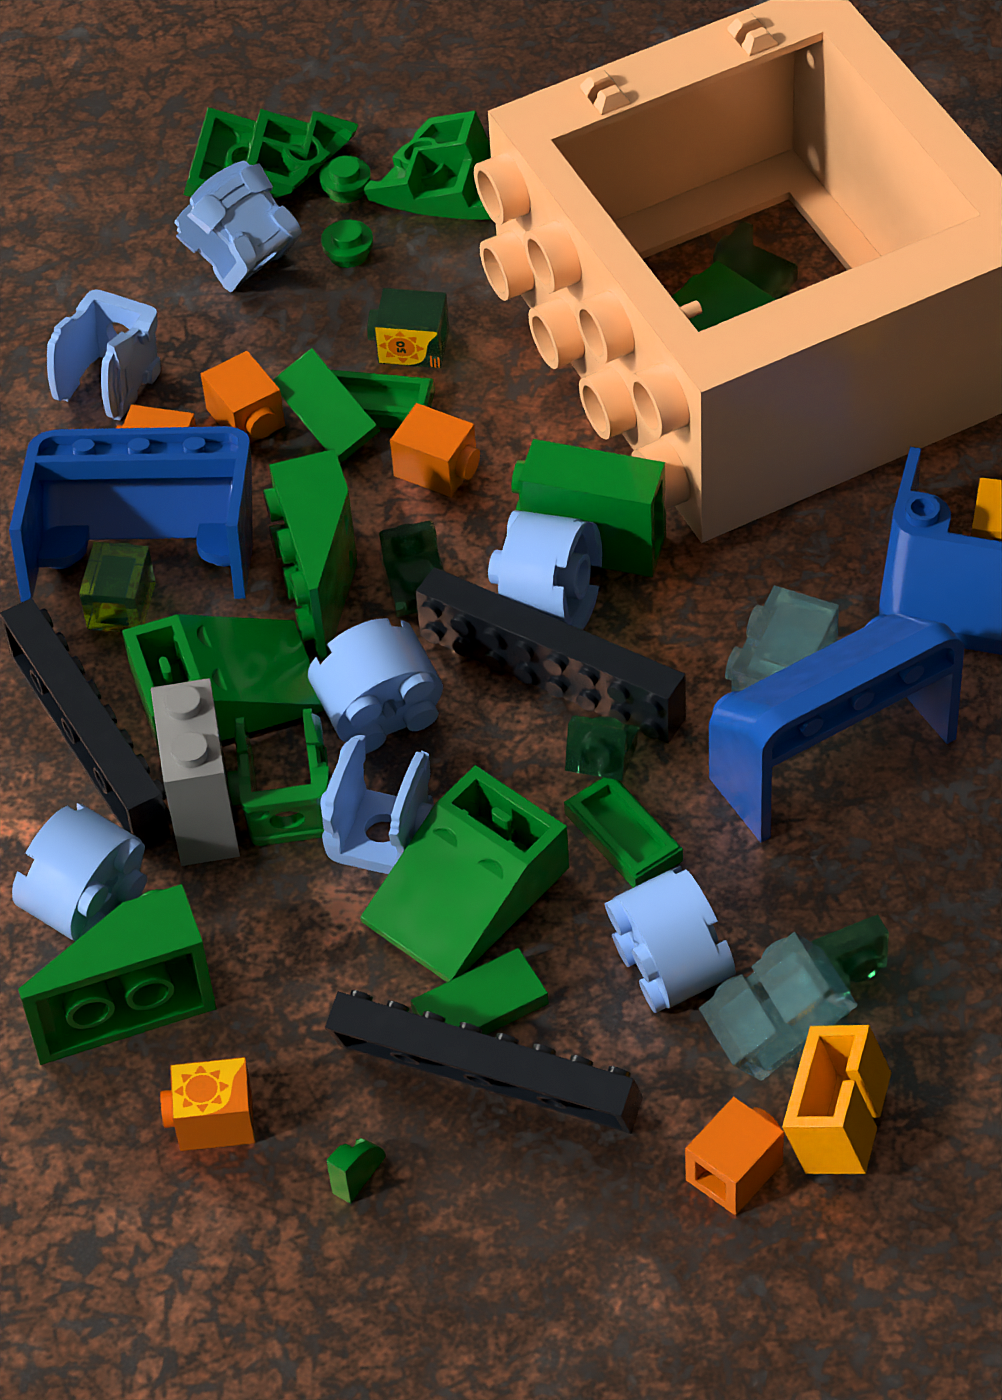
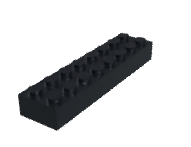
(551, 655)
(86, 724)
(485, 1061)

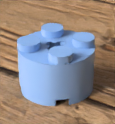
(549, 565)
(376, 682)
(79, 871)
(670, 937)

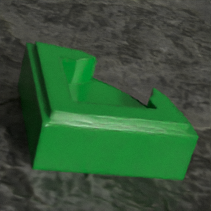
(352, 1167)

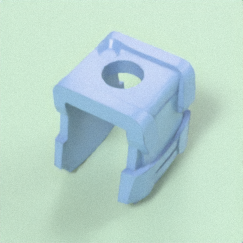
(237, 223)
(89, 334)
(352, 809)

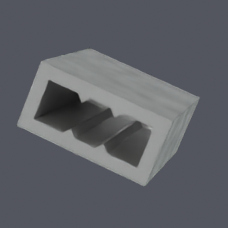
(194, 772)

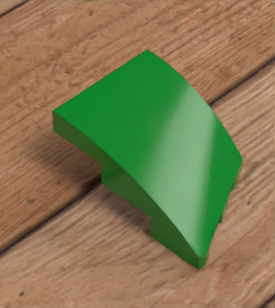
(282, 145)
(437, 170)

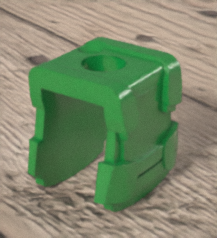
(262, 806)

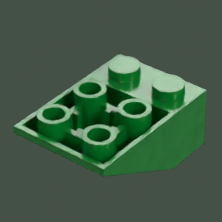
(314, 539)
(252, 665)
(468, 874)

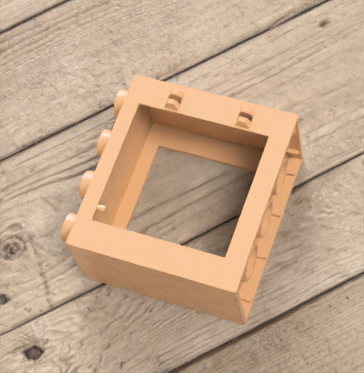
(705, 133)

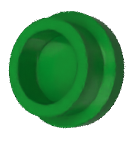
(344, 178)
(347, 243)

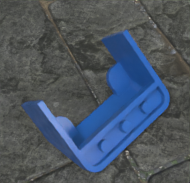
(133, 487)
(941, 572)
(826, 694)

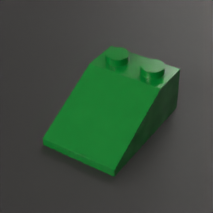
(121, 978)

